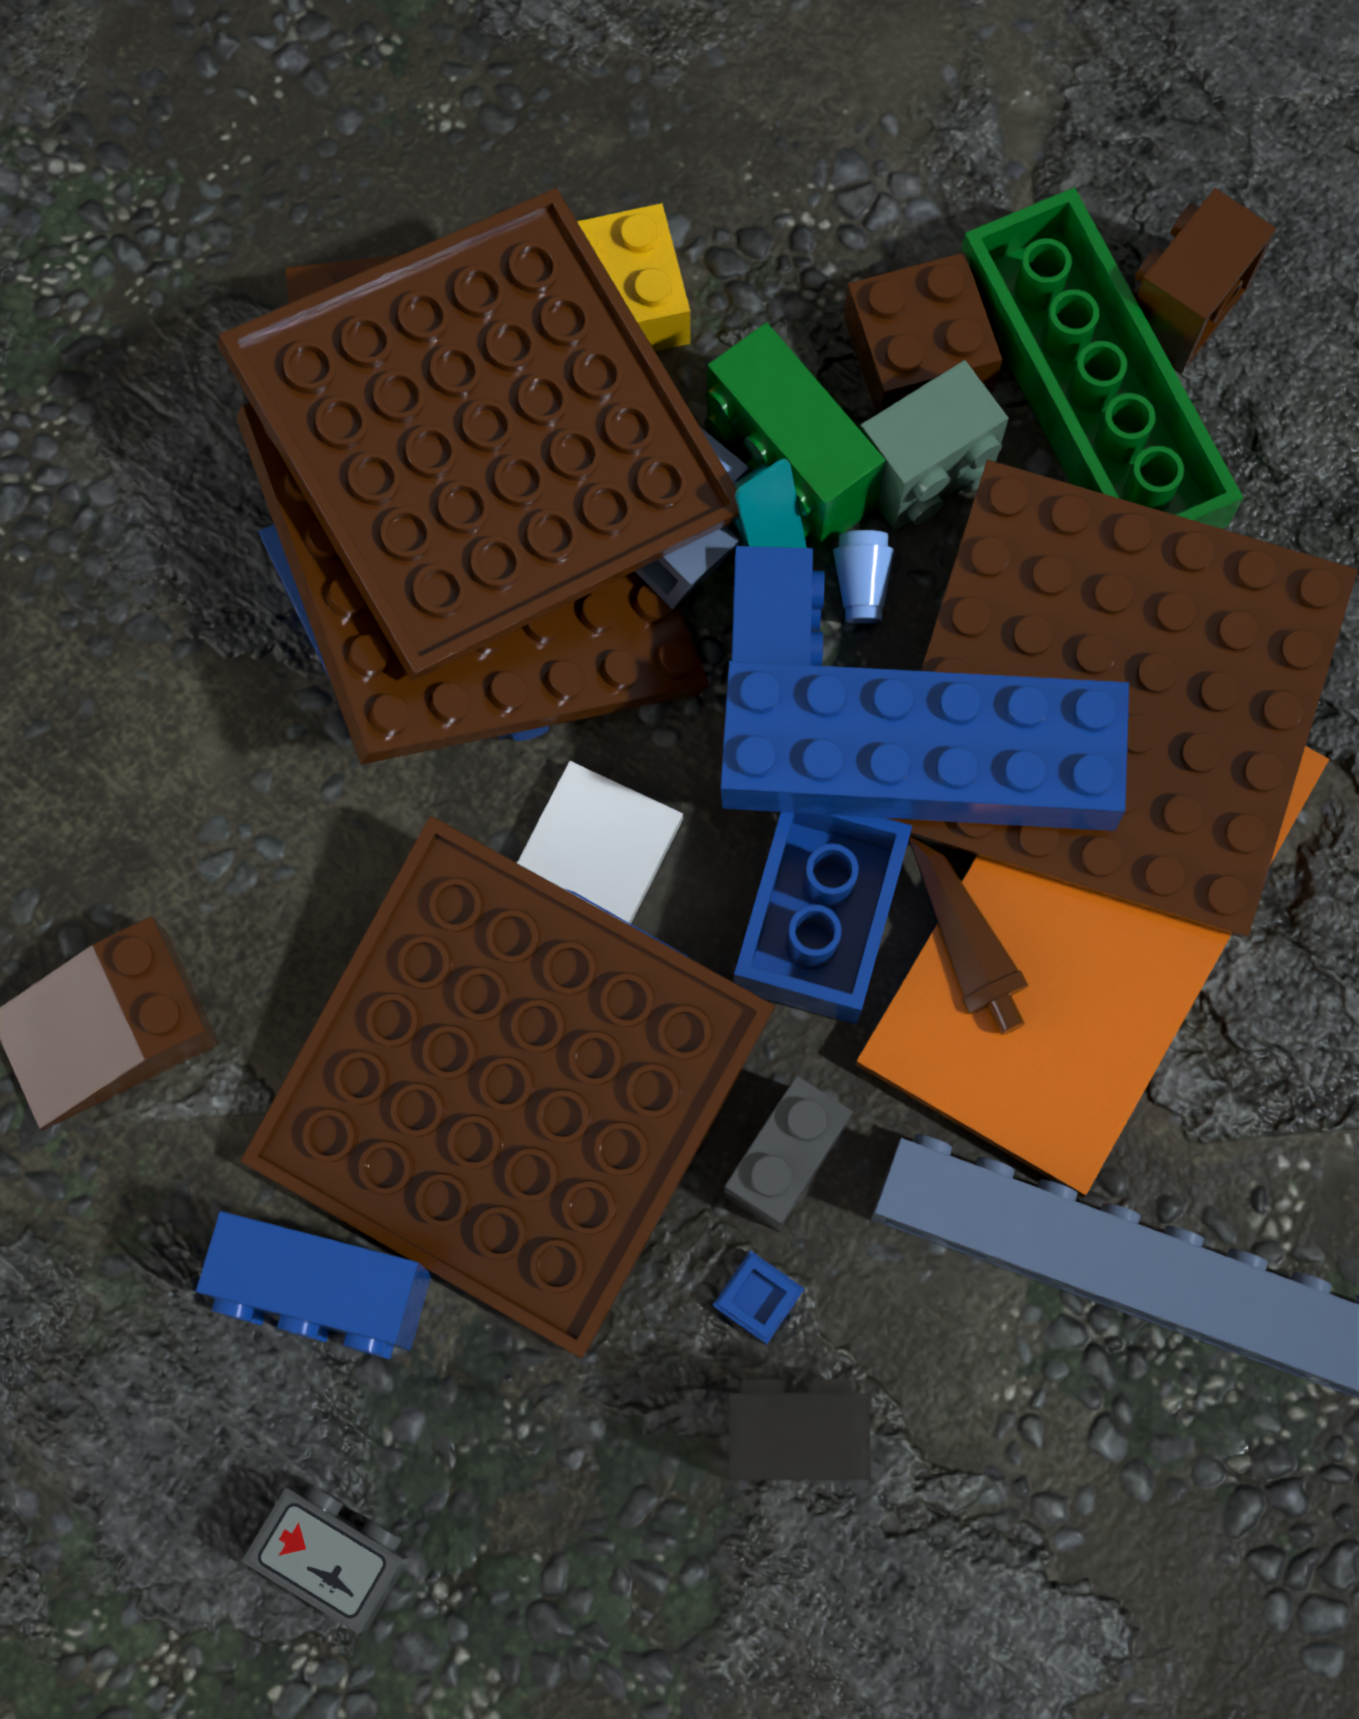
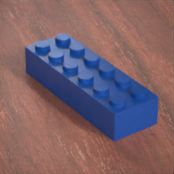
(925, 745)

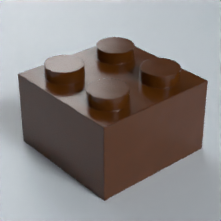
(1200, 274)
(918, 326)

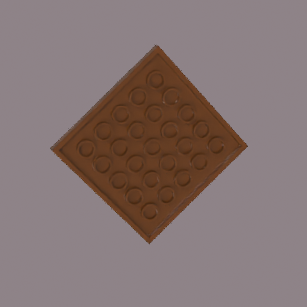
(481, 430)
(576, 663)
(1220, 665)
(508, 1085)

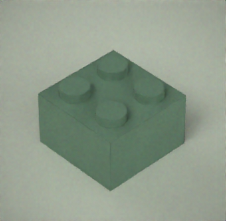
(935, 444)

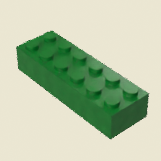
(1094, 363)

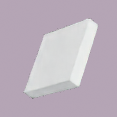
(601, 840)

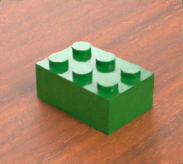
(776, 410)

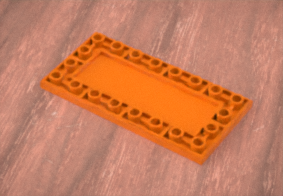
(1096, 1015)

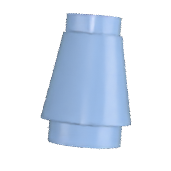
(863, 574)

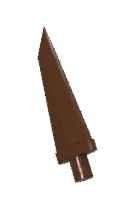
(977, 955)

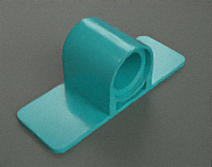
(768, 508)

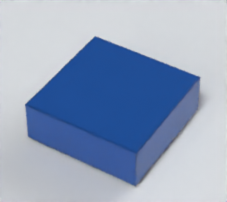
(758, 1297)

